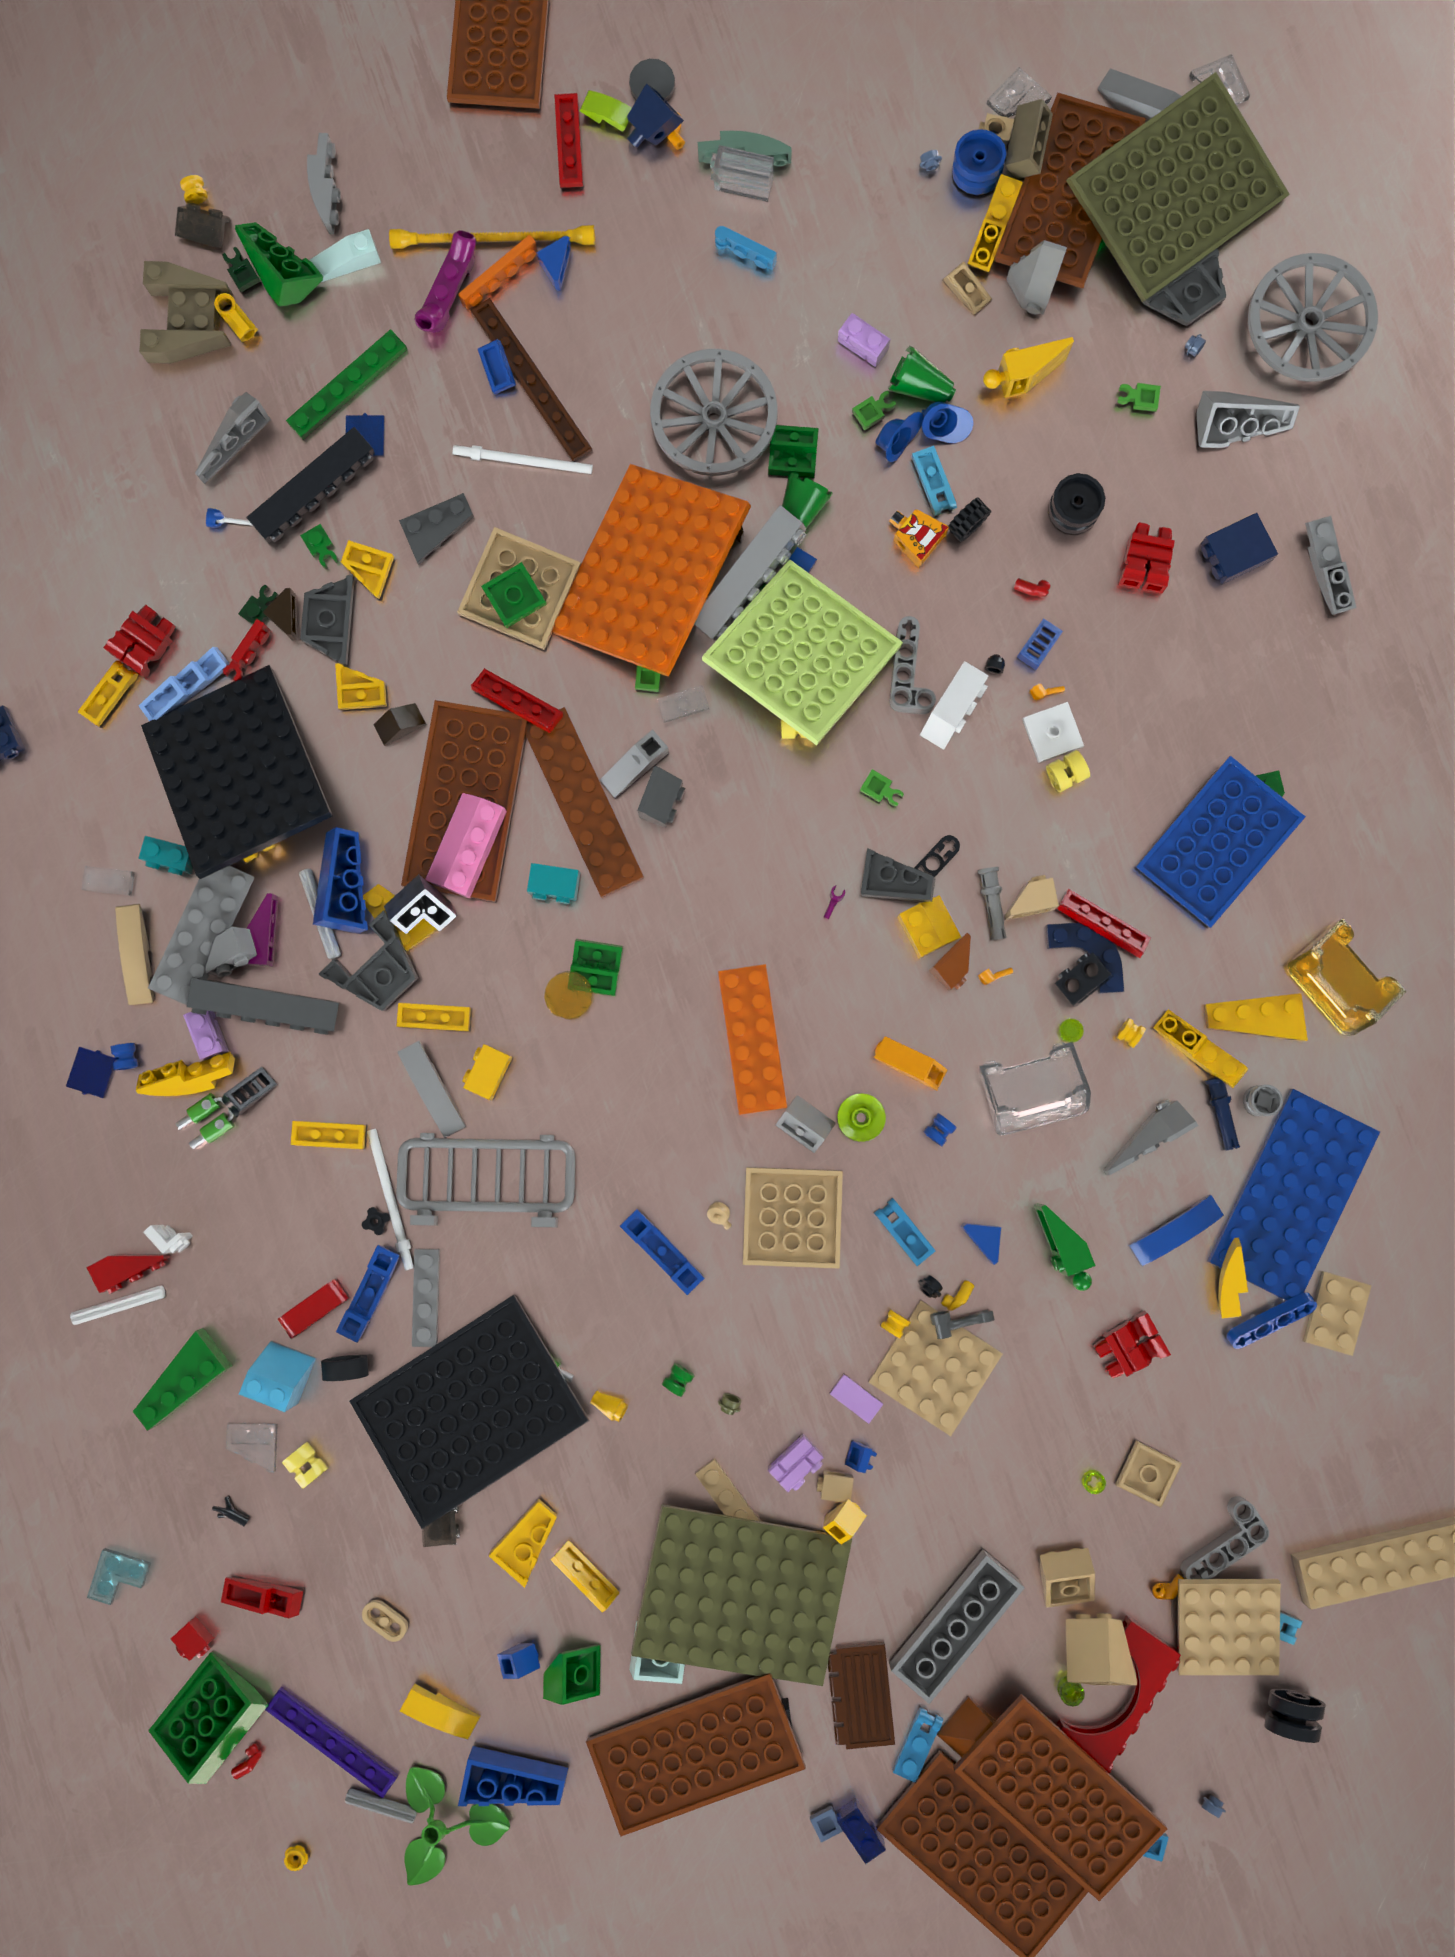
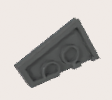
(435, 524)
(894, 880)

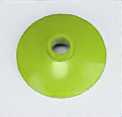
(873, 1122)

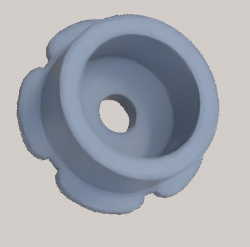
(930, 160)
(1195, 345)
(1213, 1806)

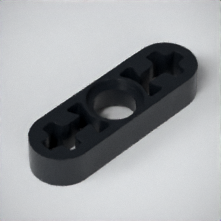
(940, 846)

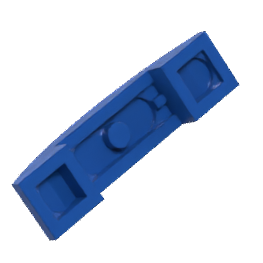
(1177, 1231)
(662, 1251)
(368, 1294)

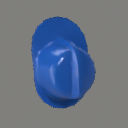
(946, 422)
(898, 434)

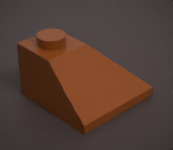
(954, 964)
(965, 1726)

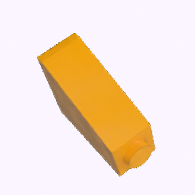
(910, 1062)

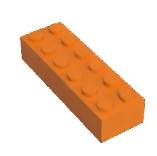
(752, 1039)

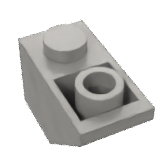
(230, 951)

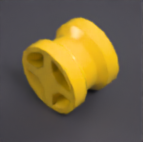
(193, 189)
(1131, 1032)
(895, 1324)

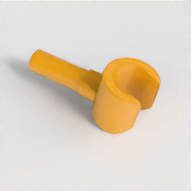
(1038, 691)
(987, 976)

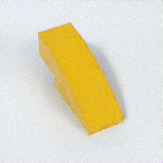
(1232, 1281)
(439, 1712)

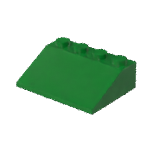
(207, 1719)

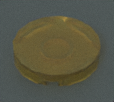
(568, 995)

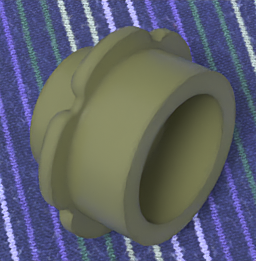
(730, 1404)

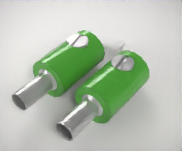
(213, 1129)

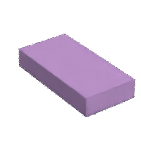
(856, 1398)

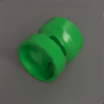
(678, 1379)

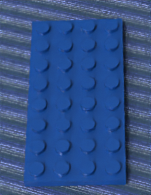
(1296, 1194)

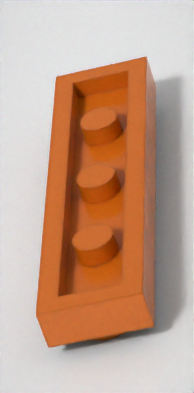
(499, 271)

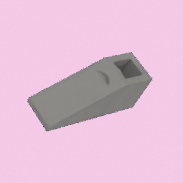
(635, 763)

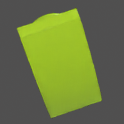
(603, 107)

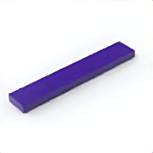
(331, 1742)

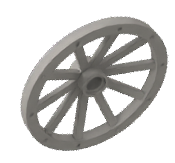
(1314, 313)
(714, 406)

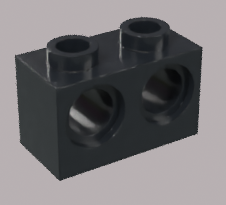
(1088, 984)

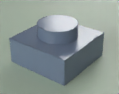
(825, 1823)

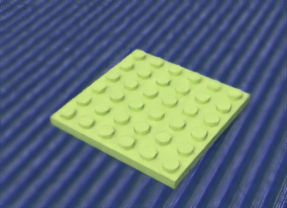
(802, 651)

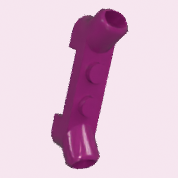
(457, 264)

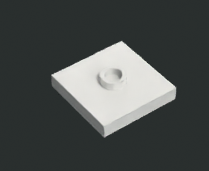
(1053, 732)

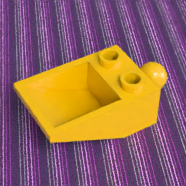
(1026, 367)

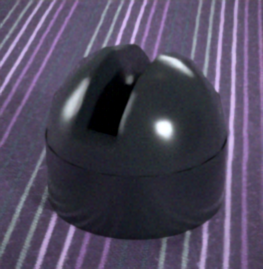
(995, 664)

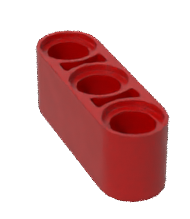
(313, 1308)

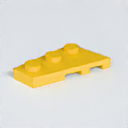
(522, 1544)

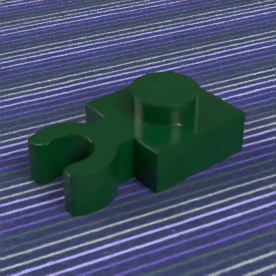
(241, 271)
(254, 607)

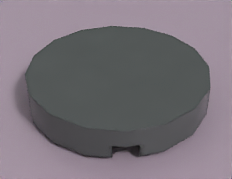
(654, 73)

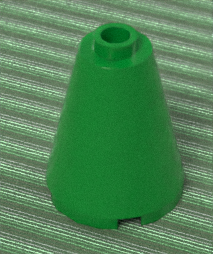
(921, 379)
(804, 498)

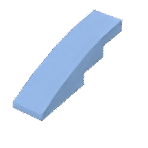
(185, 685)

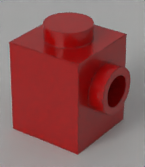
(192, 1639)

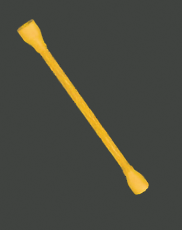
(401, 238)

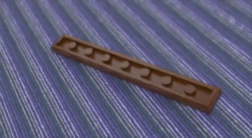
(532, 381)

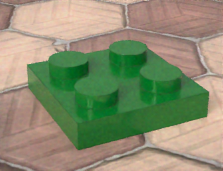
(514, 595)

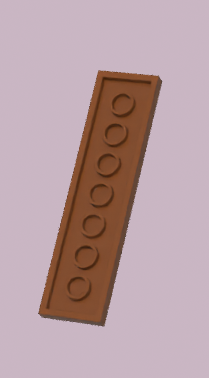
(584, 806)

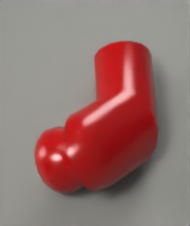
(1032, 589)
(248, 1765)

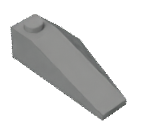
(1135, 95)
(1035, 276)
(1237, 417)
(238, 427)
(1163, 1125)

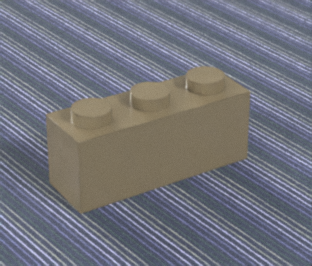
(1028, 139)

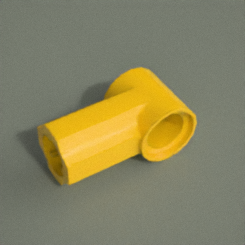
(235, 317)

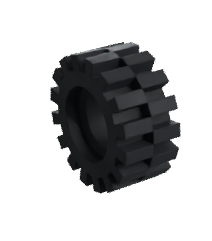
(969, 519)

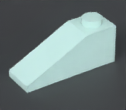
(347, 255)

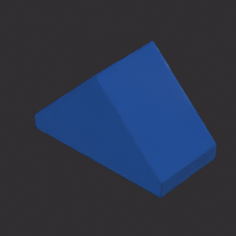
(555, 259)
(986, 1238)

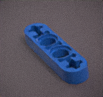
(1271, 1320)

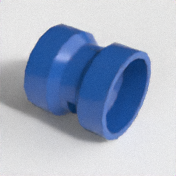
(124, 1056)
(943, 1125)

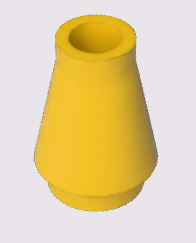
(609, 1405)

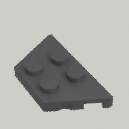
(1191, 292)
(328, 618)

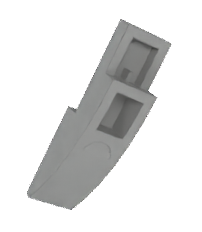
(321, 182)
(1328, 566)

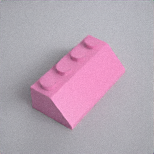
(466, 845)

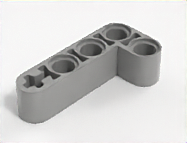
(908, 664)
(1222, 1544)

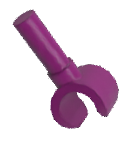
(834, 899)

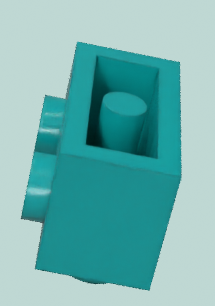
(165, 854)
(553, 882)

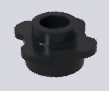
(369, 1223)
(930, 1287)

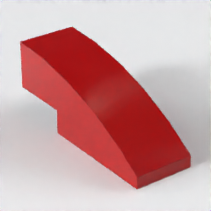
(262, 1597)

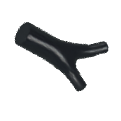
(230, 1513)

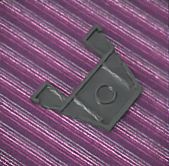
(383, 975)

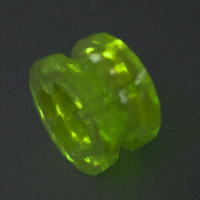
(1087, 1478)

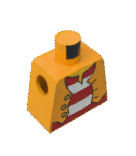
(918, 535)

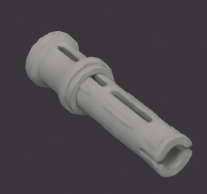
(992, 891)

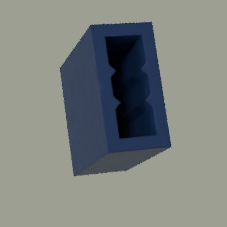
(1238, 548)

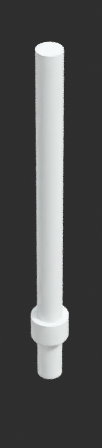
(479, 453)
(402, 1245)

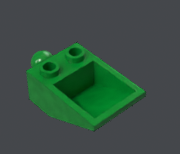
(1069, 1250)

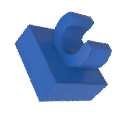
(859, 1457)

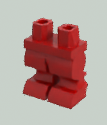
(1148, 550)
(146, 639)
(1126, 1348)

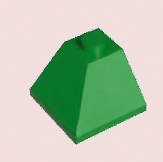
(573, 1676)

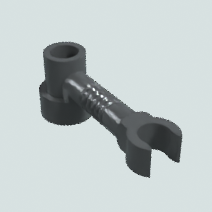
(944, 1324)

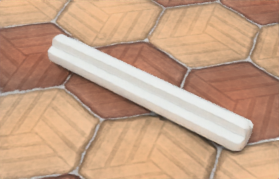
(326, 934)
(117, 1305)

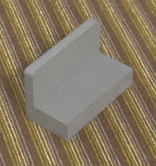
(805, 1124)

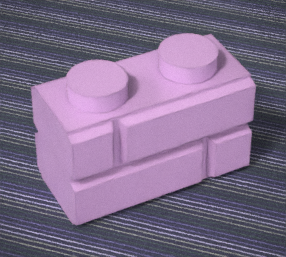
(863, 339)
(206, 1034)
(796, 1463)

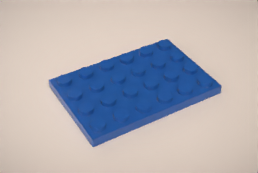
(1220, 841)

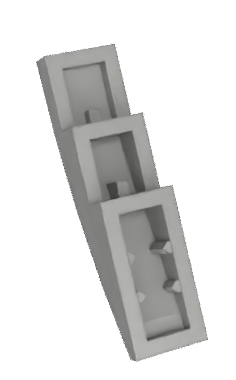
(431, 1089)

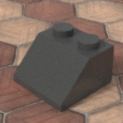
(660, 797)

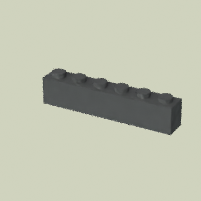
(262, 1004)

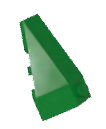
(280, 270)

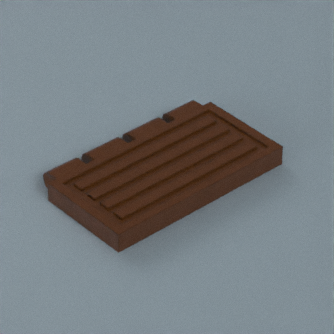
(864, 1696)

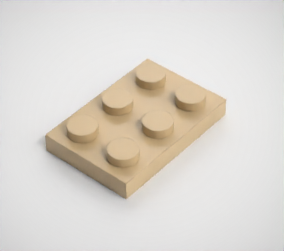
(1338, 1313)

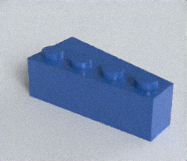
(340, 884)
(510, 1779)

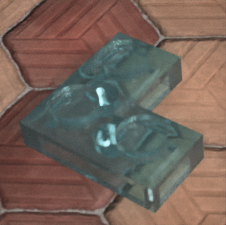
(116, 1568)

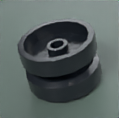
(1080, 490)
(1295, 1715)

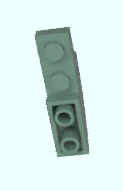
(748, 142)

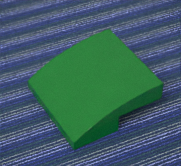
(793, 451)
(598, 964)

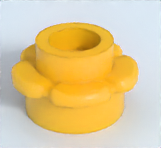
(290, 1862)

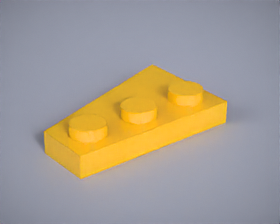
(375, 901)

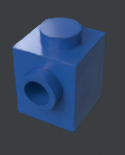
(518, 1661)

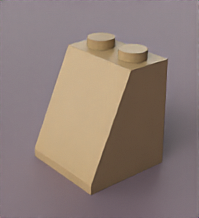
(1098, 1651)

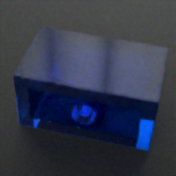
(860, 1830)

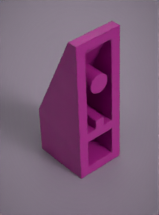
(263, 931)

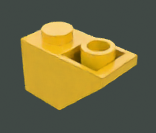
(844, 1521)

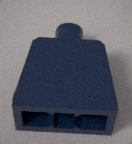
(652, 118)

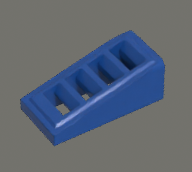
(1028, 658)

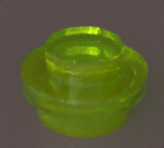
(1071, 1030)

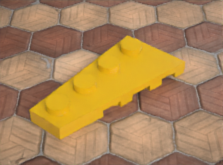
(1265, 1016)

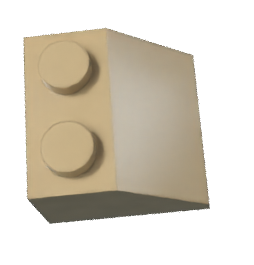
(1034, 898)
(1067, 1577)

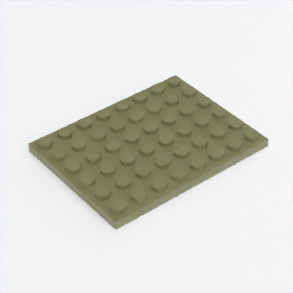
(1178, 187)
(741, 1596)

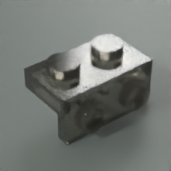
(201, 225)
(442, 1531)

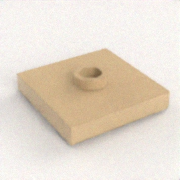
(1148, 1474)

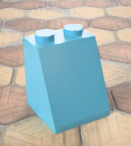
(278, 1377)

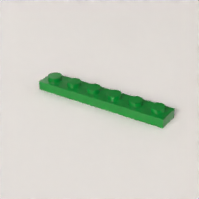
(346, 384)

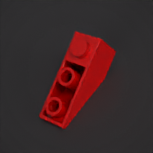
(118, 1268)

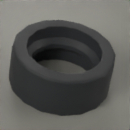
(344, 1368)

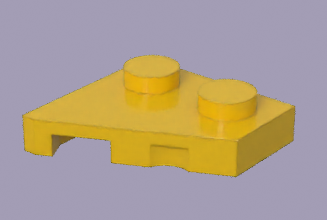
(368, 565)
(358, 690)

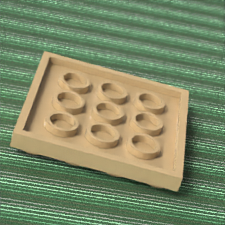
(549, 571)
(792, 1217)
(933, 1374)
(1229, 1626)

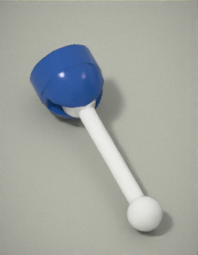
(215, 519)

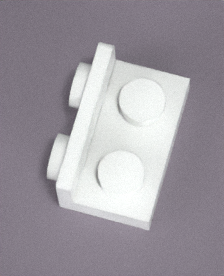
(166, 1238)

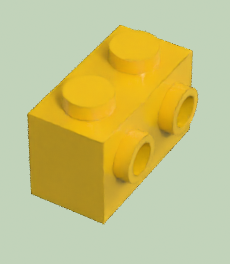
(487, 1071)

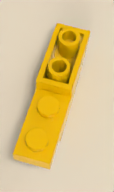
(995, 223)
(1200, 1049)
(179, 1079)

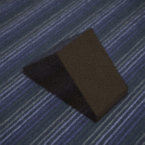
(283, 613)
(399, 722)

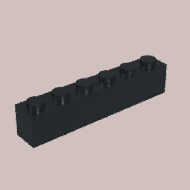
(311, 486)

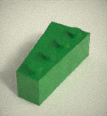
(188, 1374)

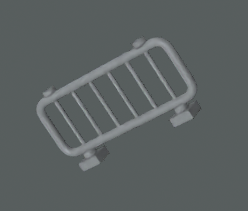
(425, 1208)

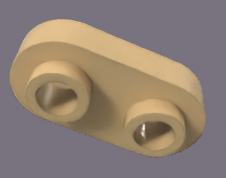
(383, 1623)

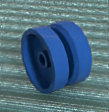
(978, 161)

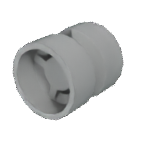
(1262, 1100)

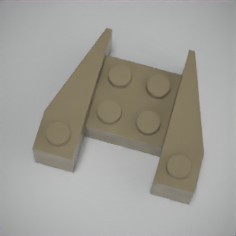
(191, 313)

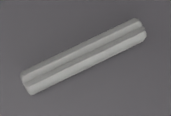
(380, 1805)

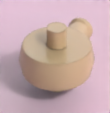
(719, 1214)

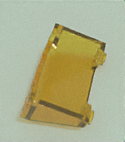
(1342, 982)

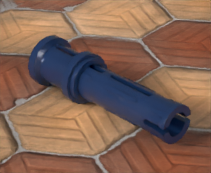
(1221, 1101)

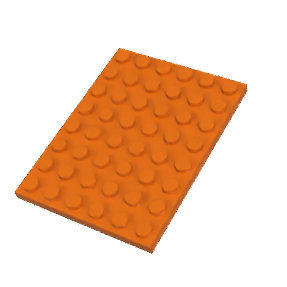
(650, 568)

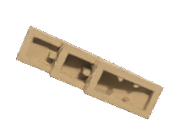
(134, 954)

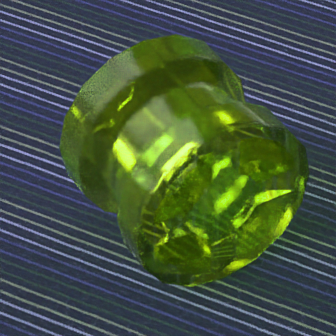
(1069, 1687)

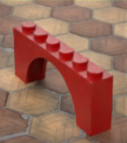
(1152, 1664)

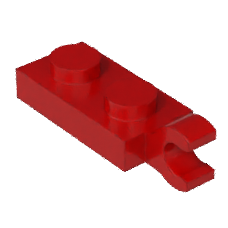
(247, 649)

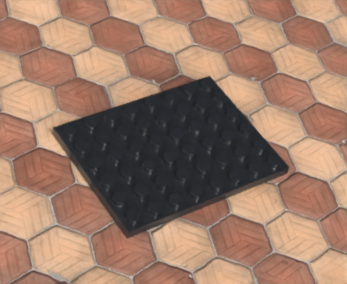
(235, 772)
(468, 1411)

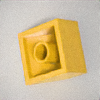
(928, 926)

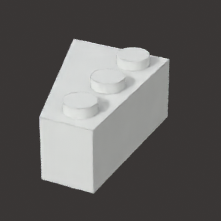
(954, 705)

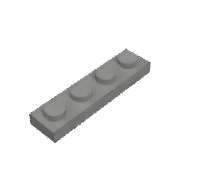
(425, 1297)

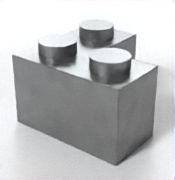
(417, 902)

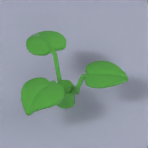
(421, 1857)

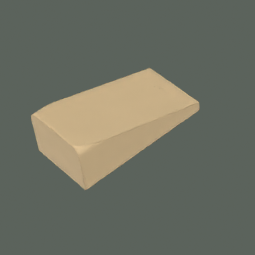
(967, 288)

